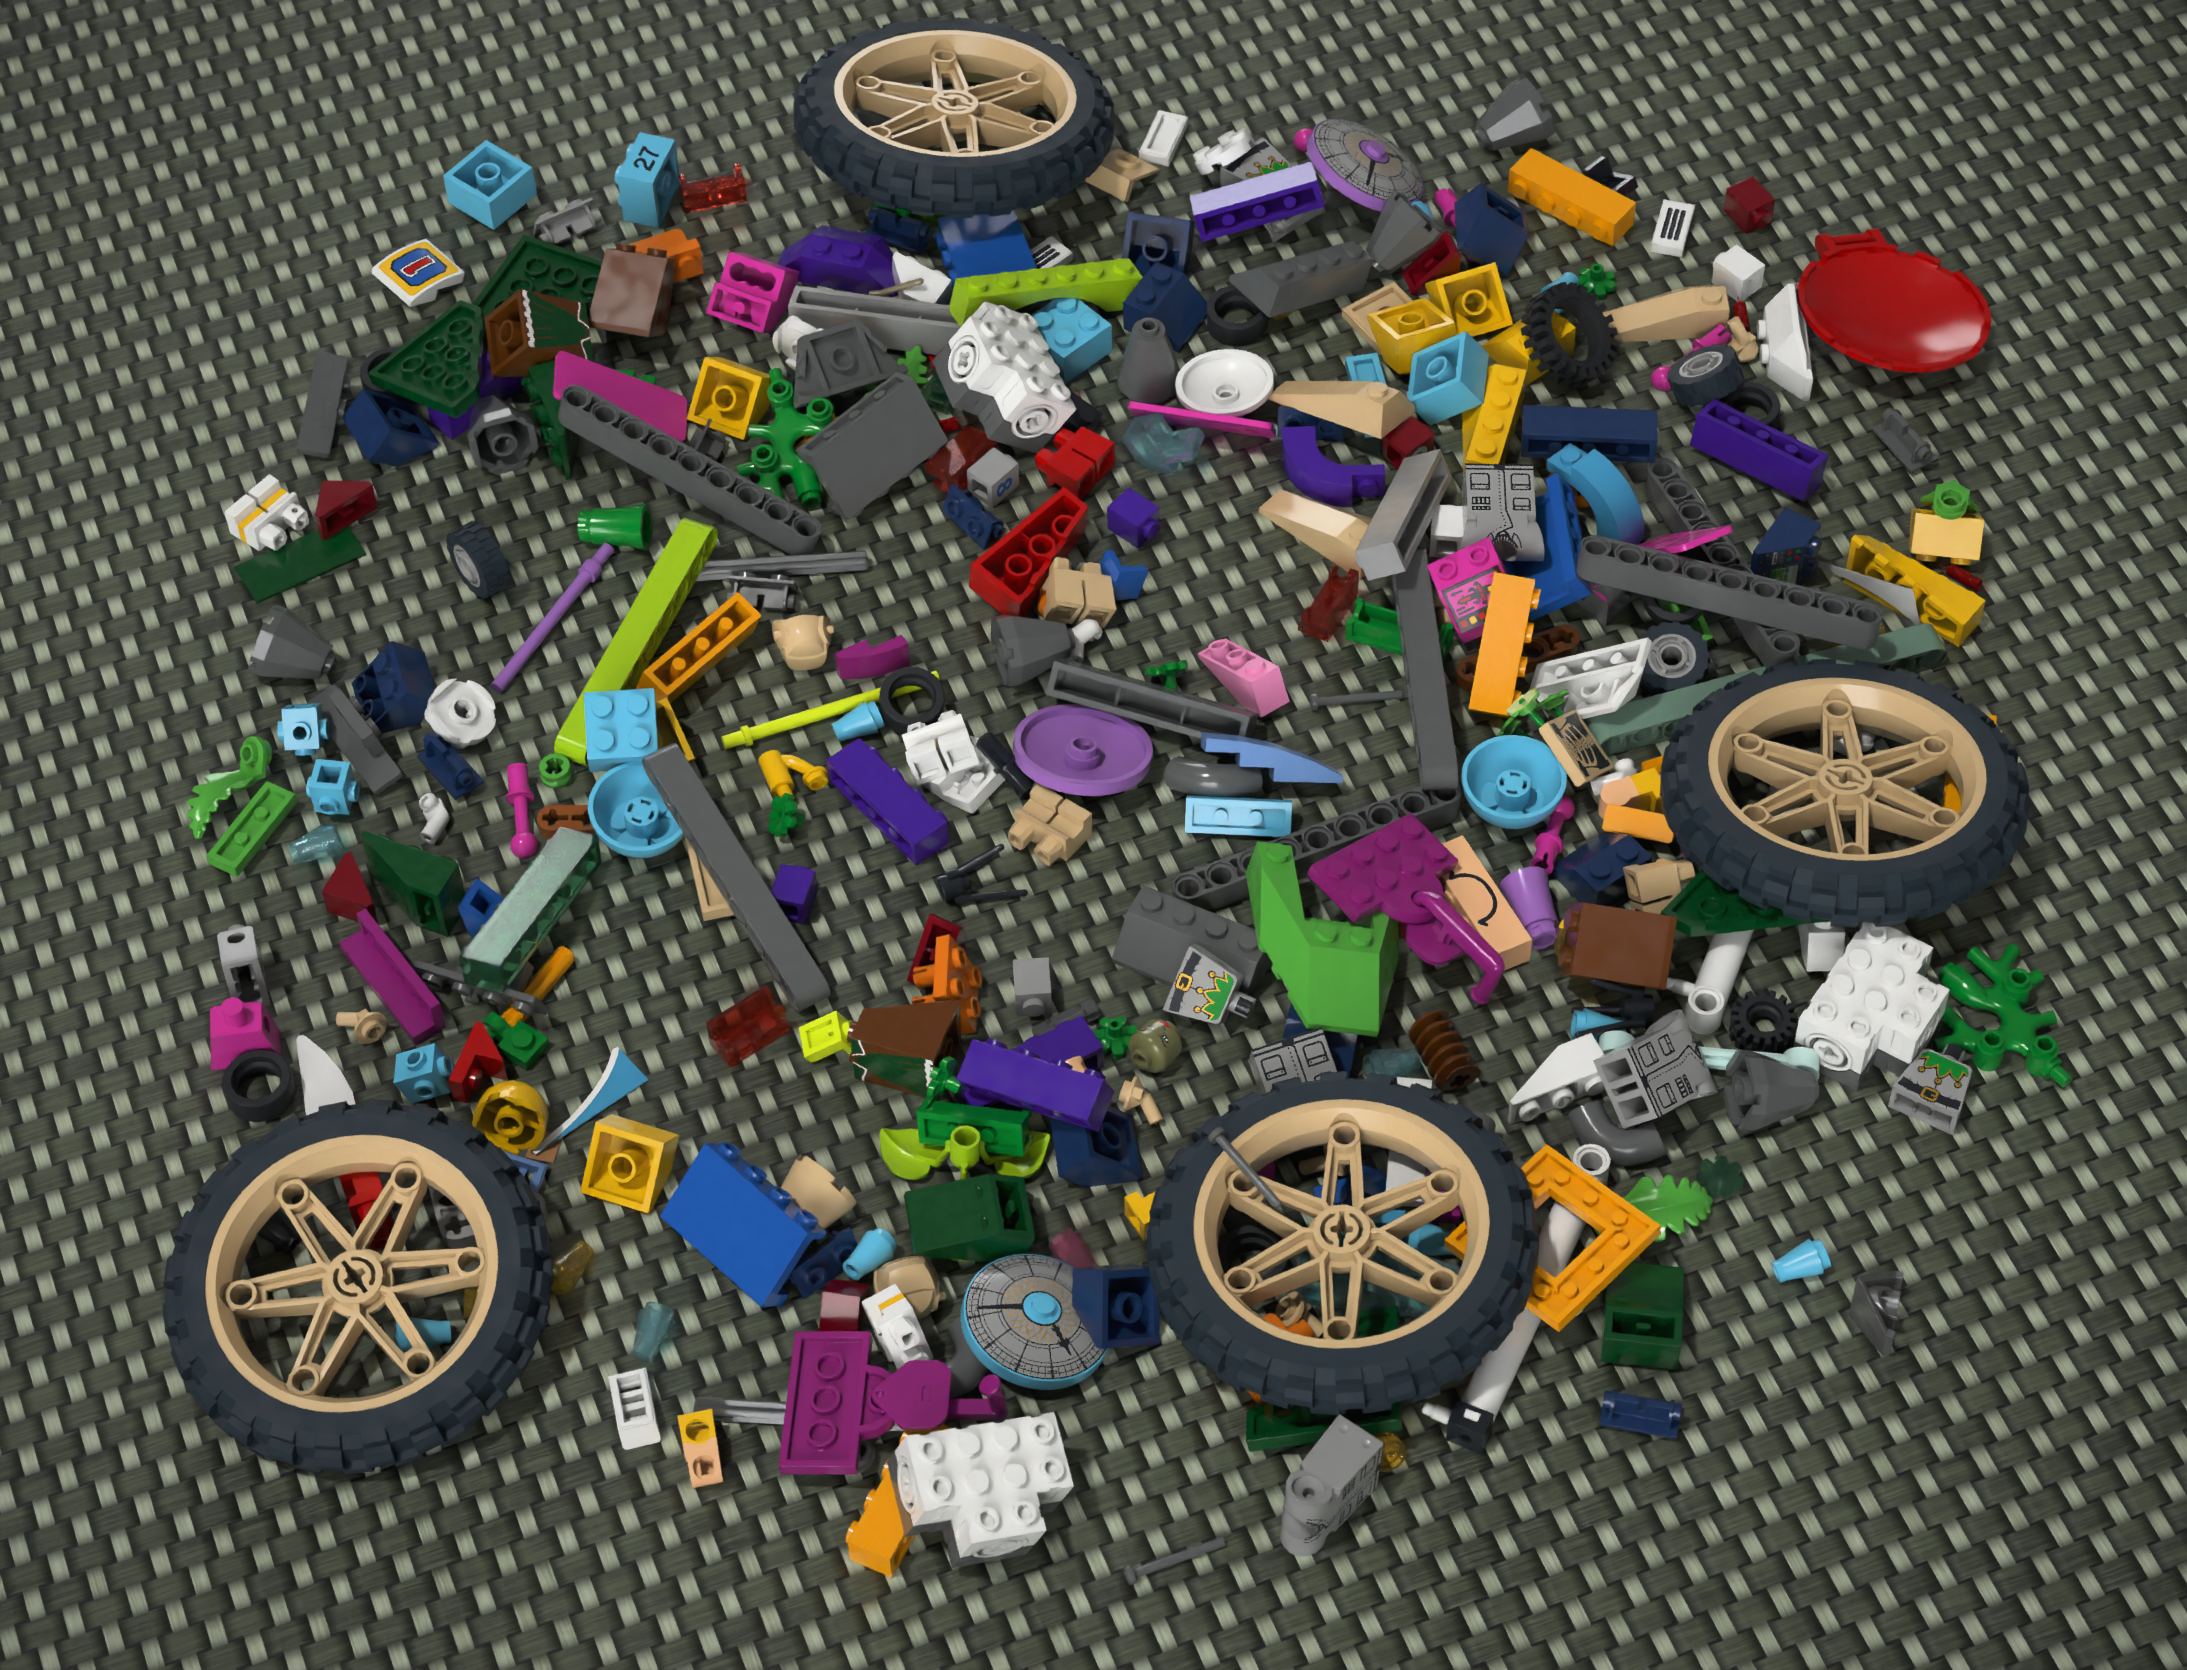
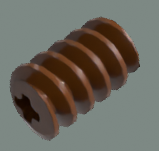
(1443, 1051)

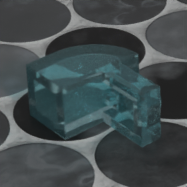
(1158, 446)

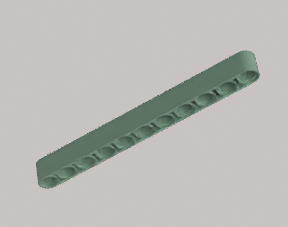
(1657, 716)

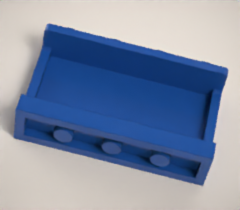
(982, 246)
(1562, 540)
(741, 1222)

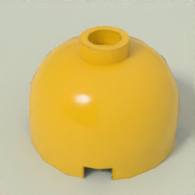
(512, 1116)

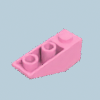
(1248, 677)

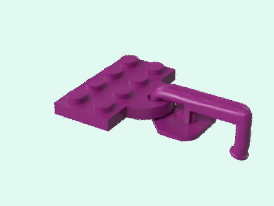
(1399, 875)
(835, 1395)

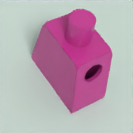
(240, 1029)

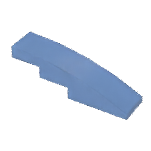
(1283, 763)

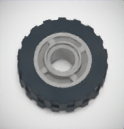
(1705, 375)
(478, 559)
(1676, 642)

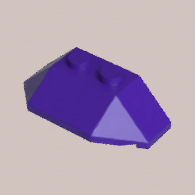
(841, 260)

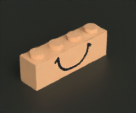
(1483, 906)

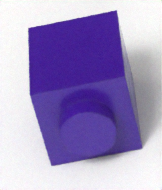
(1133, 518)
(795, 892)

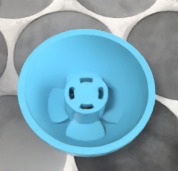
(1513, 781)
(626, 797)

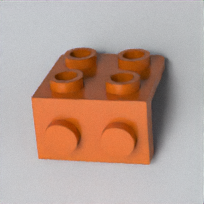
(685, 251)

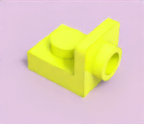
(825, 1036)

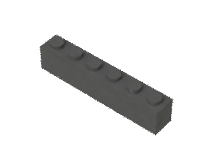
(1147, 701)

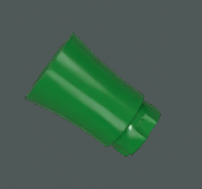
(617, 526)

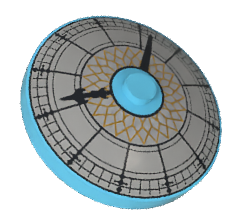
(1025, 1324)

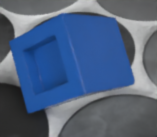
(1125, 580)

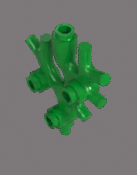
(788, 426)
(2005, 999)

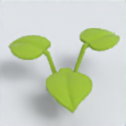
(914, 1160)

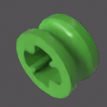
(555, 780)

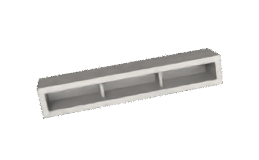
(893, 321)
(1403, 515)

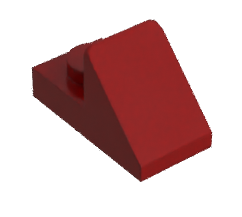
(476, 1059)

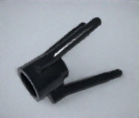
(955, 882)
(1636, 1008)

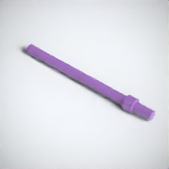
(588, 574)

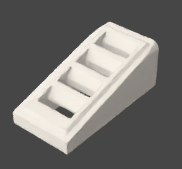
(640, 1429)

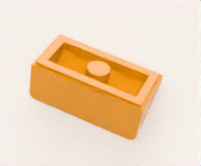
(1637, 823)

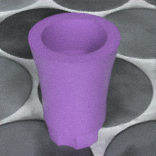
(1531, 901)

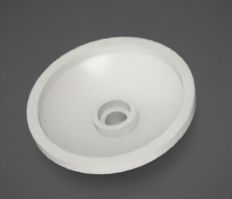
(1225, 383)

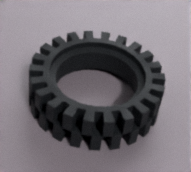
(1547, 348)

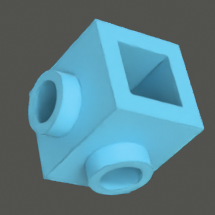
(306, 716)
(332, 787)
(423, 1073)

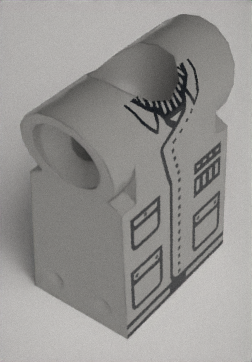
(1501, 506)
(1295, 1056)
(1655, 1071)
(1329, 1486)

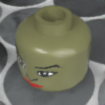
(1155, 1045)

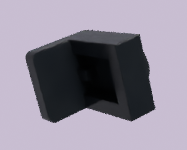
(1602, 173)
(1084, 415)

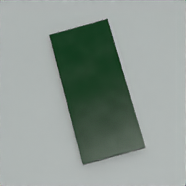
(298, 563)

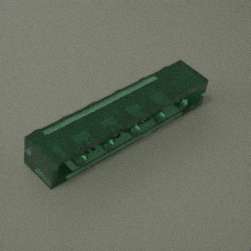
(530, 910)

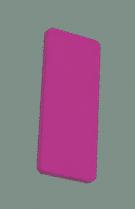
(644, 400)
(1205, 420)
(1686, 540)

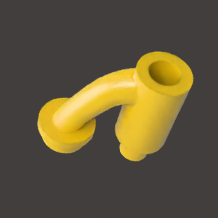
(778, 778)

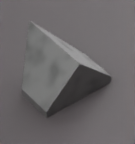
(1876, 1307)

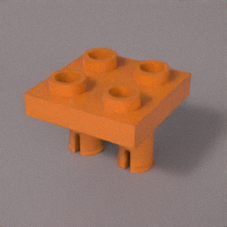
(952, 979)

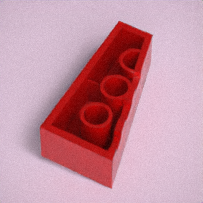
(1019, 563)

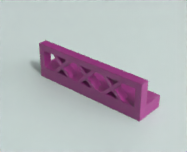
(393, 980)

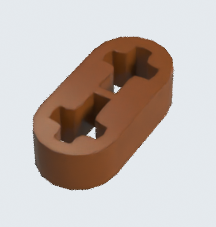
(568, 816)

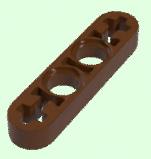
(1542, 641)

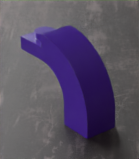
(1325, 479)

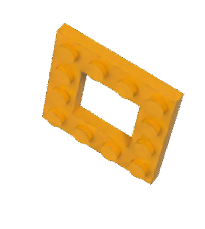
(1622, 1238)

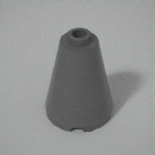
(1148, 364)

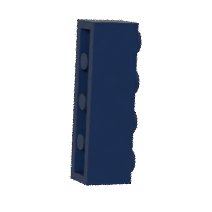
(1615, 433)

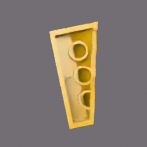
(1490, 426)
(1938, 600)

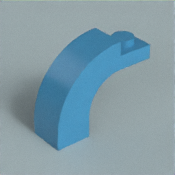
(1605, 490)

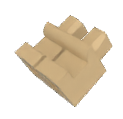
(1078, 593)
(1052, 824)
(1656, 883)

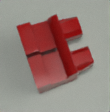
(1079, 462)
(361, 1193)

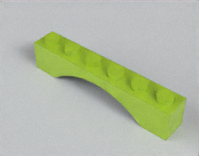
(1096, 282)

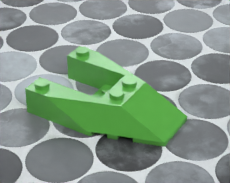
(1332, 968)

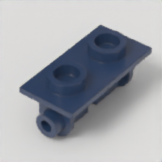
(900, 232)
(1294, 418)
(969, 516)
(448, 766)
(824, 1264)
(1640, 1414)

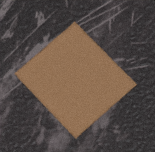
(548, 1153)

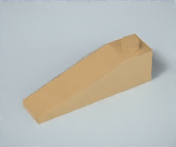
(1672, 315)
(1353, 404)
(1319, 525)

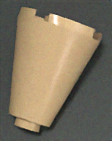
(817, 1192)

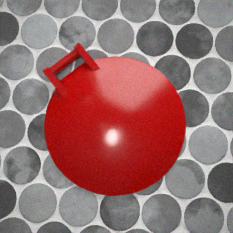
(1891, 305)

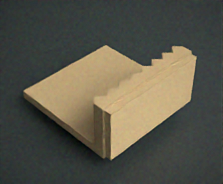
(1119, 173)

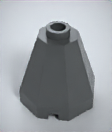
(1514, 118)
(1401, 234)
(500, 436)
(1028, 646)
(290, 648)
(1766, 1090)

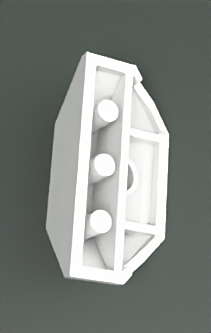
(1786, 343)
(1596, 679)

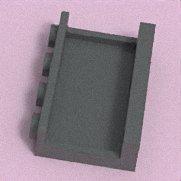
(874, 444)

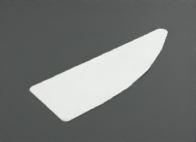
(320, 1077)

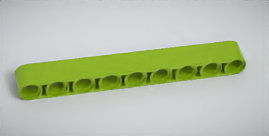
(642, 626)

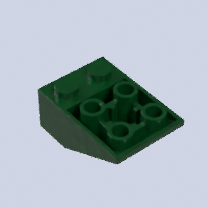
(545, 411)
(419, 882)
(971, 1218)
(1644, 1316)

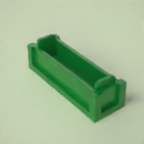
(1379, 629)
(998, 1128)

